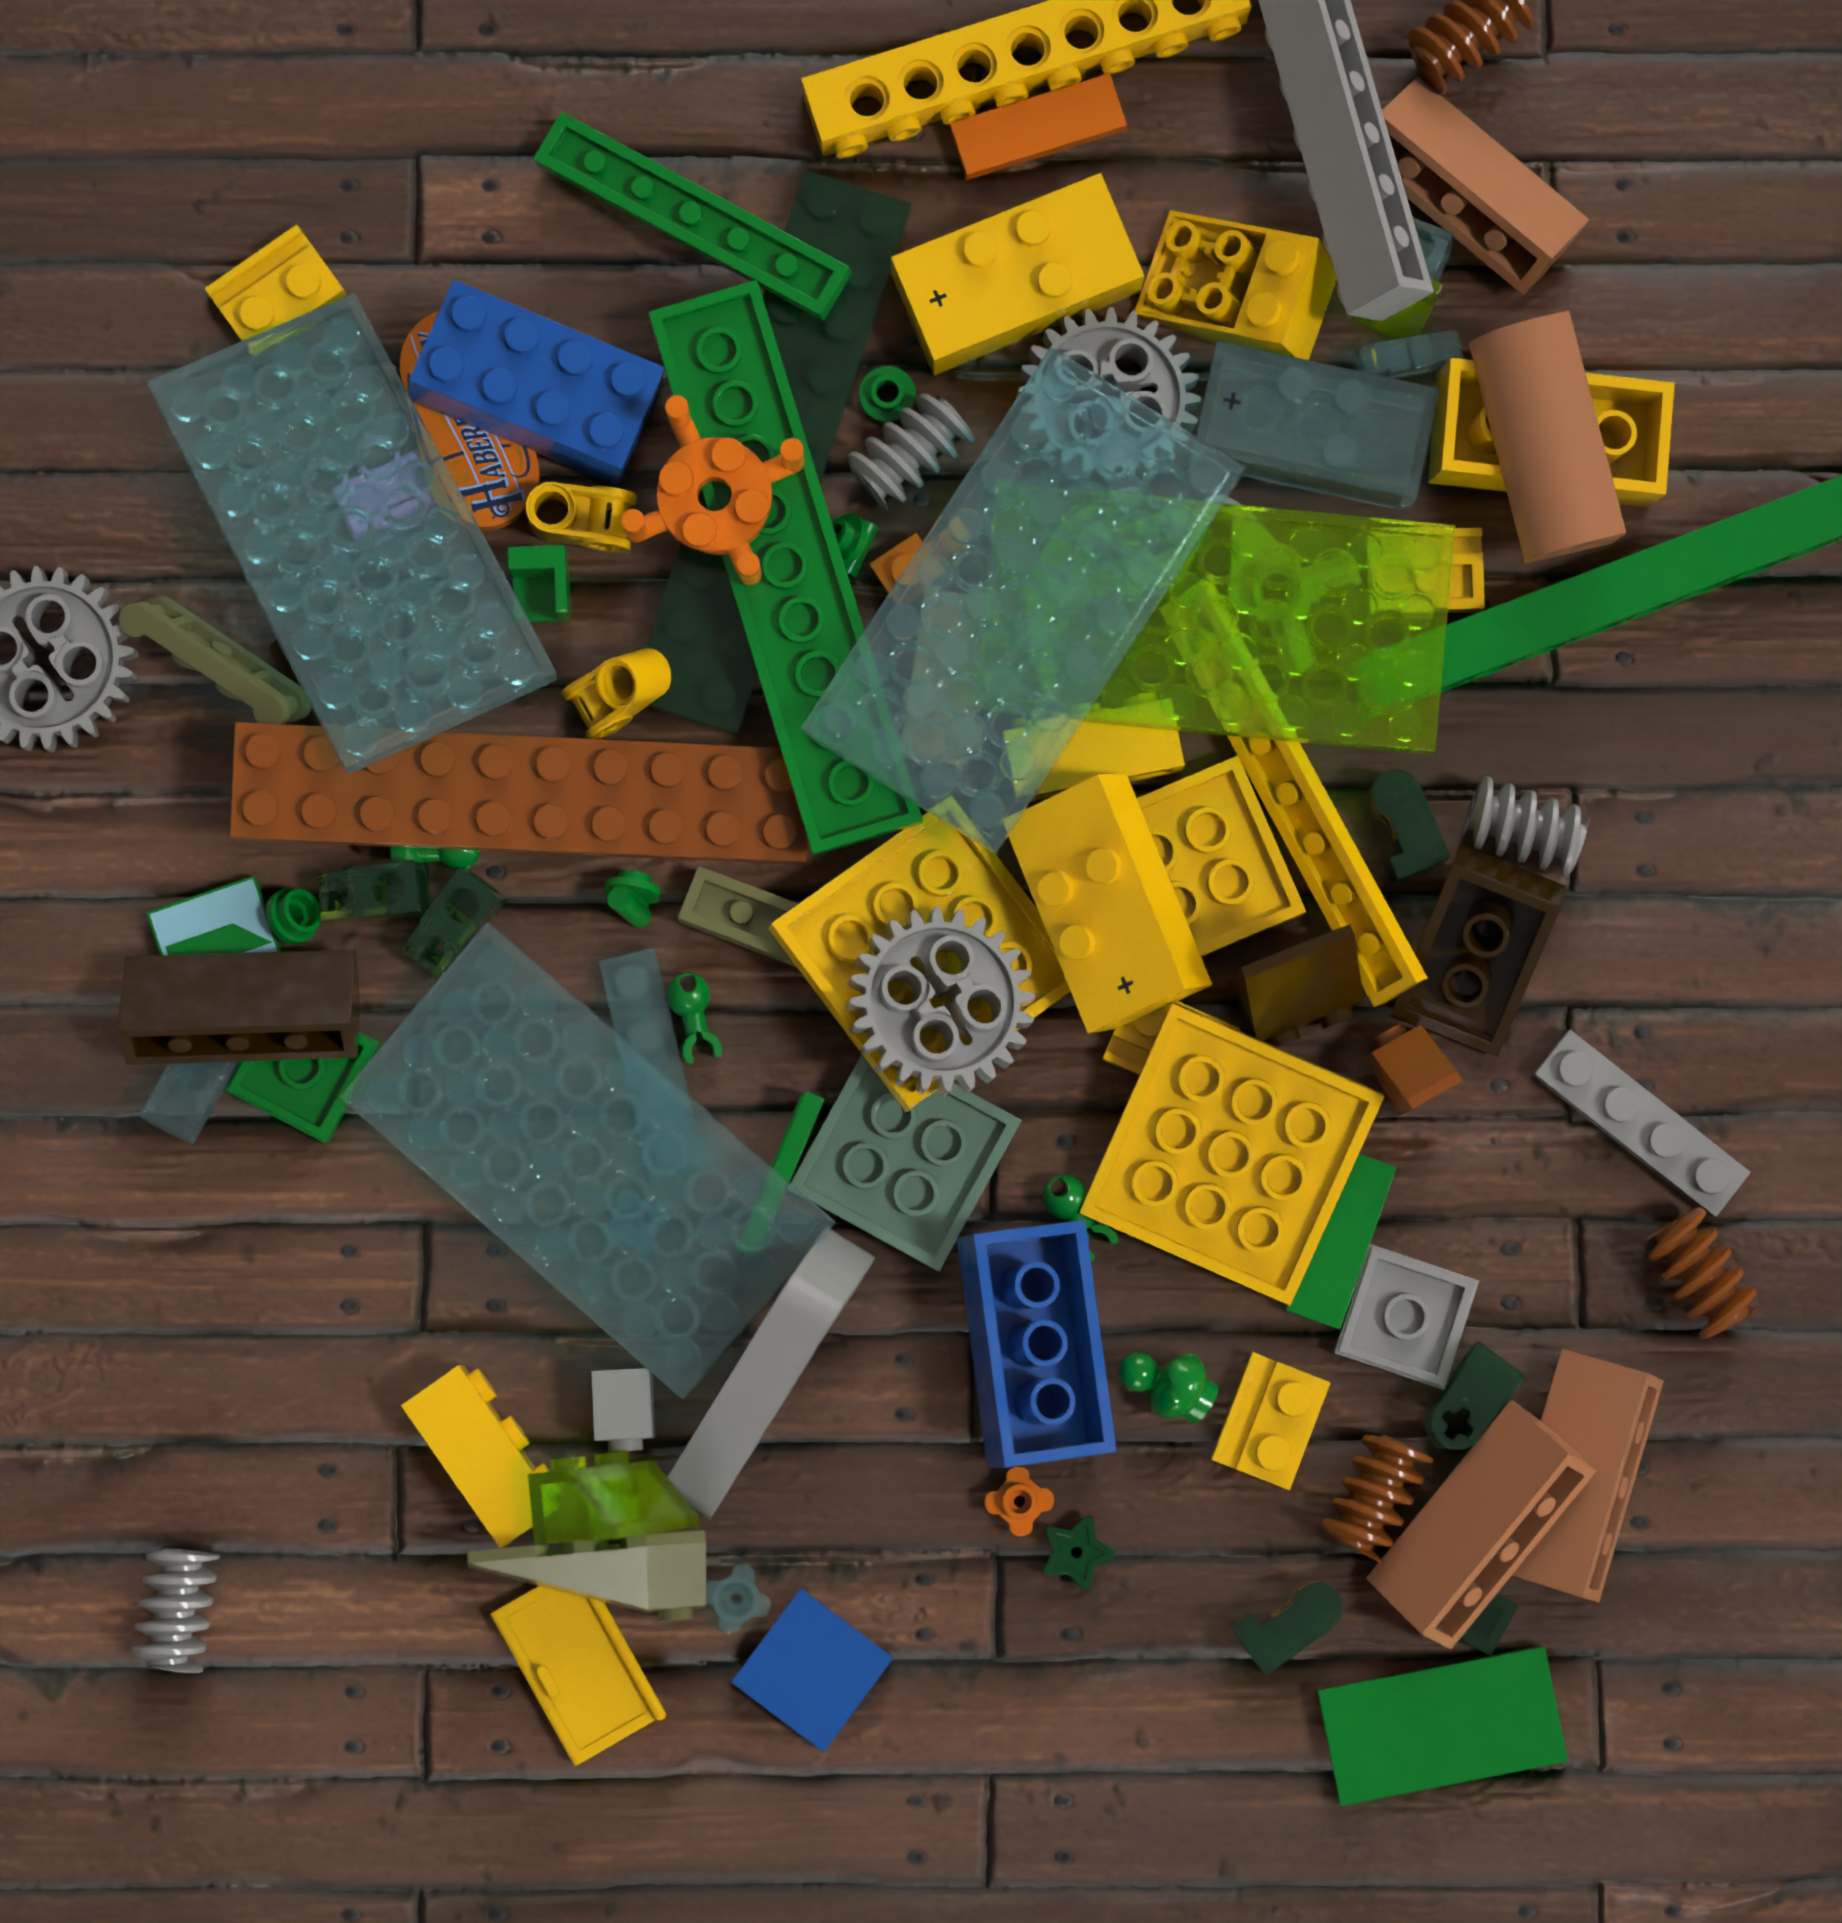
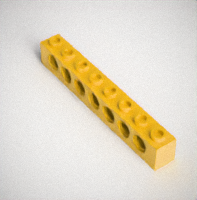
(991, 44)

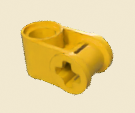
(585, 515)
(618, 690)

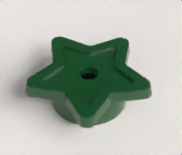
(1080, 1568)

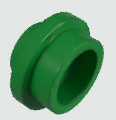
(886, 411)
(293, 915)

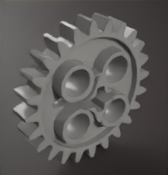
(1102, 343)
(84, 631)
(983, 975)

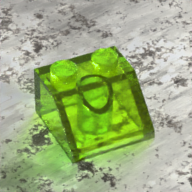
(605, 1500)

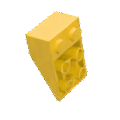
(1238, 284)

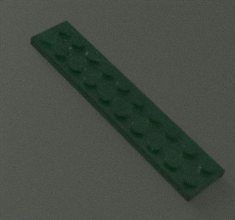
(698, 616)

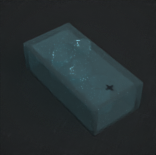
(1318, 425)

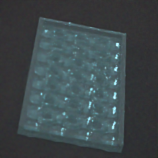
(351, 533)
(1023, 600)
(587, 1160)

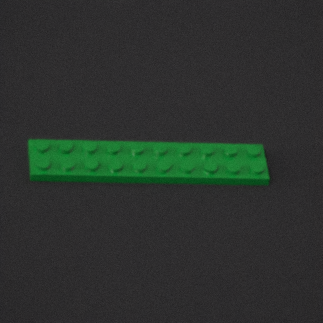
(803, 608)

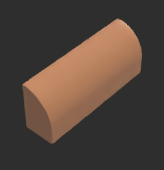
(1478, 188)
(1547, 437)
(1607, 1419)
(1480, 1525)

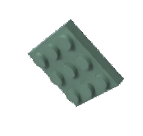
(904, 1172)

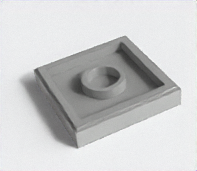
(1406, 1317)

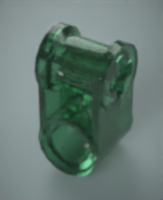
(1479, 1391)

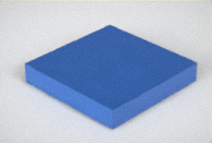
(812, 1669)

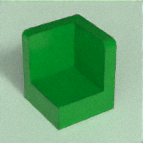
(542, 582)

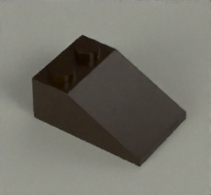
(1480, 949)
(1299, 987)

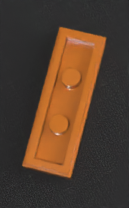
(1038, 126)

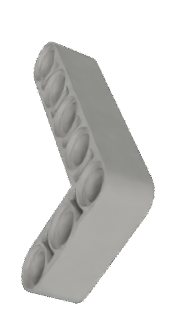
(768, 1370)

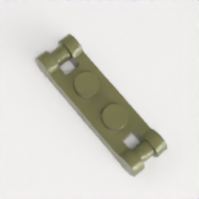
(206, 649)

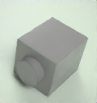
(623, 1408)

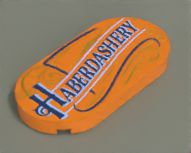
(487, 468)

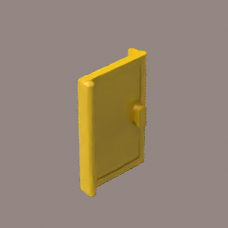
(583, 1671)

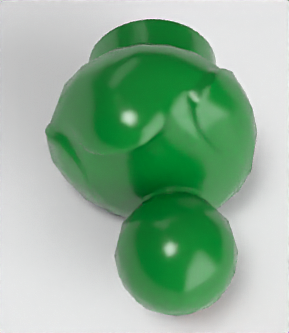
(1175, 1390)

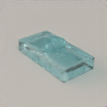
(186, 1097)

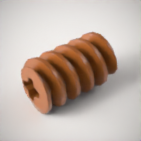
(1461, 33)
(1702, 1272)
(1375, 1494)

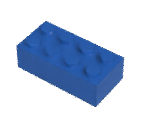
(535, 383)
(1036, 1344)

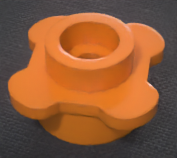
(1019, 1484)

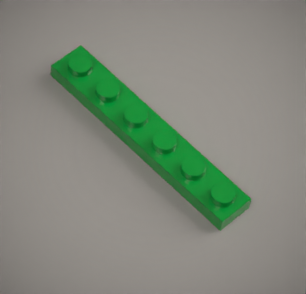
(692, 216)

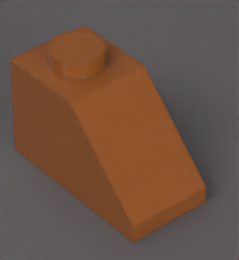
(1410, 1067)

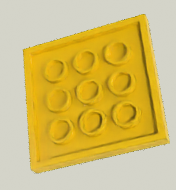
(910, 872)
(1231, 1153)

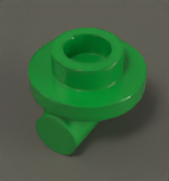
(854, 540)
(631, 895)

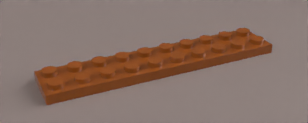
(520, 796)

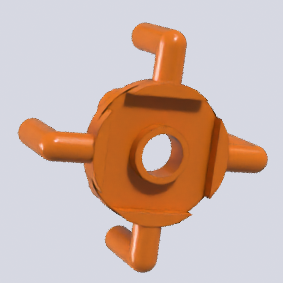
(709, 461)

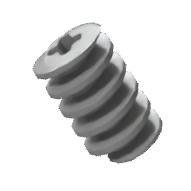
(909, 448)
(1526, 826)
(175, 1609)

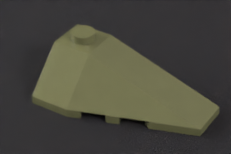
(640, 1573)

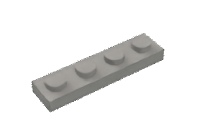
(1641, 1123)

